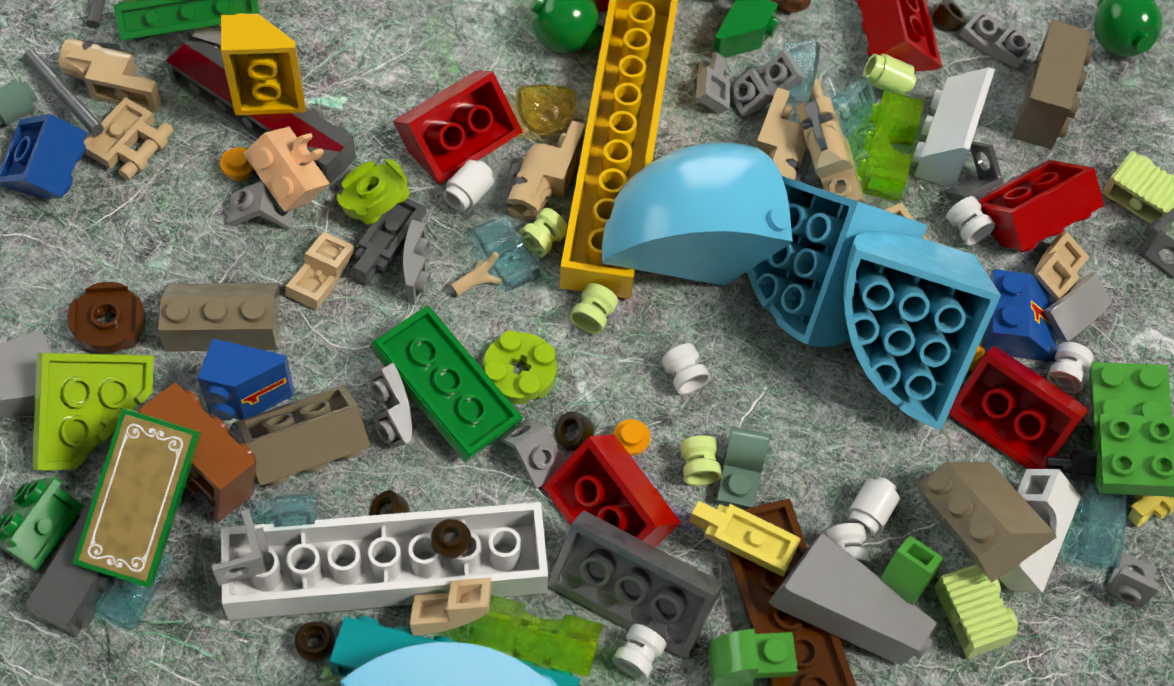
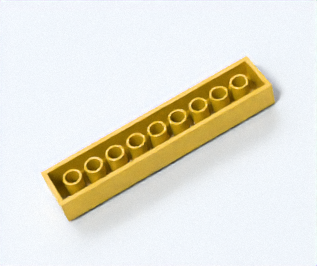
(617, 134)

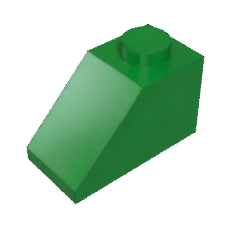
(746, 27)

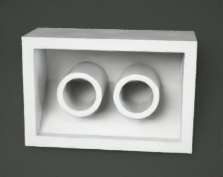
(952, 127)

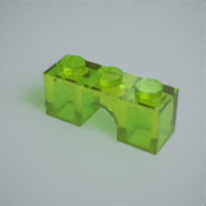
(886, 169)
(560, 644)

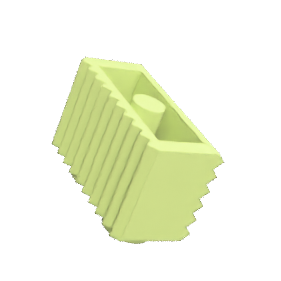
(1142, 188)
(976, 611)

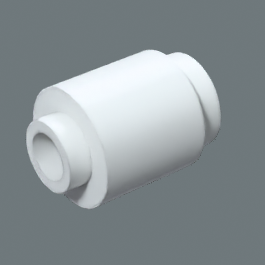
(468, 185)
(874, 505)

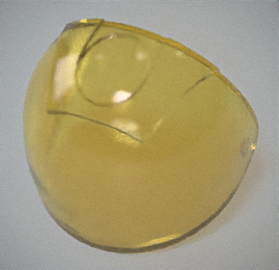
(545, 107)

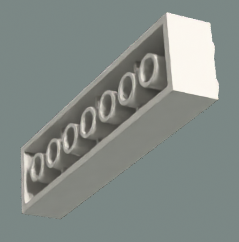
(384, 560)

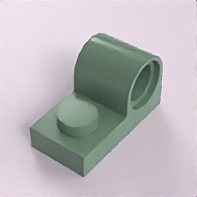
(742, 468)

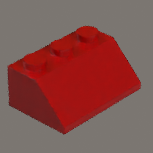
(901, 31)
(458, 125)
(1041, 203)
(1016, 409)
(612, 487)

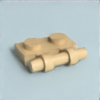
(121, 130)

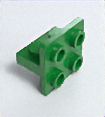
(37, 521)

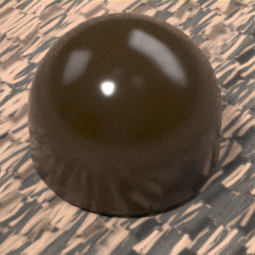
(948, 16)
(586, 429)
(398, 503)

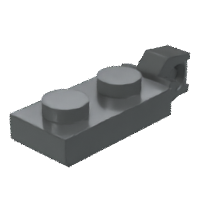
(385, 239)

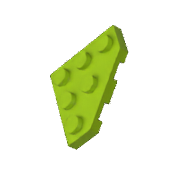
(81, 402)

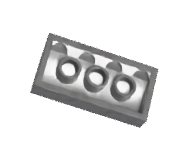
(634, 582)

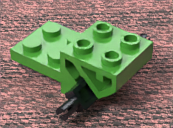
(1130, 432)

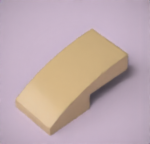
(1060, 265)
(322, 269)
(446, 611)

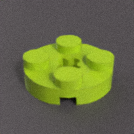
(388, 185)
(526, 348)

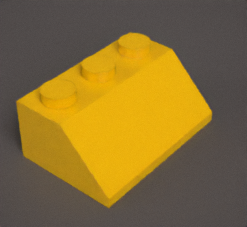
(260, 66)

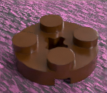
(111, 336)

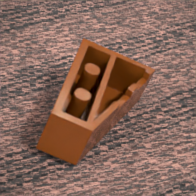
(220, 465)

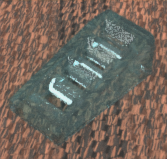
(848, 107)

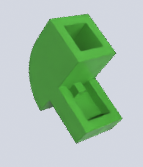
(911, 569)
(743, 656)

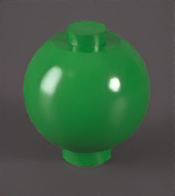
(566, 24)
(1127, 26)

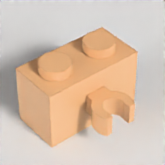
(287, 167)

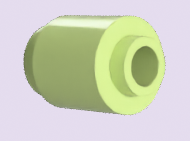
(889, 74)

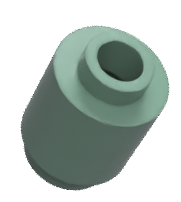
(15, 101)

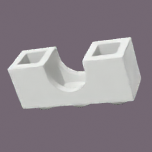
(1055, 502)

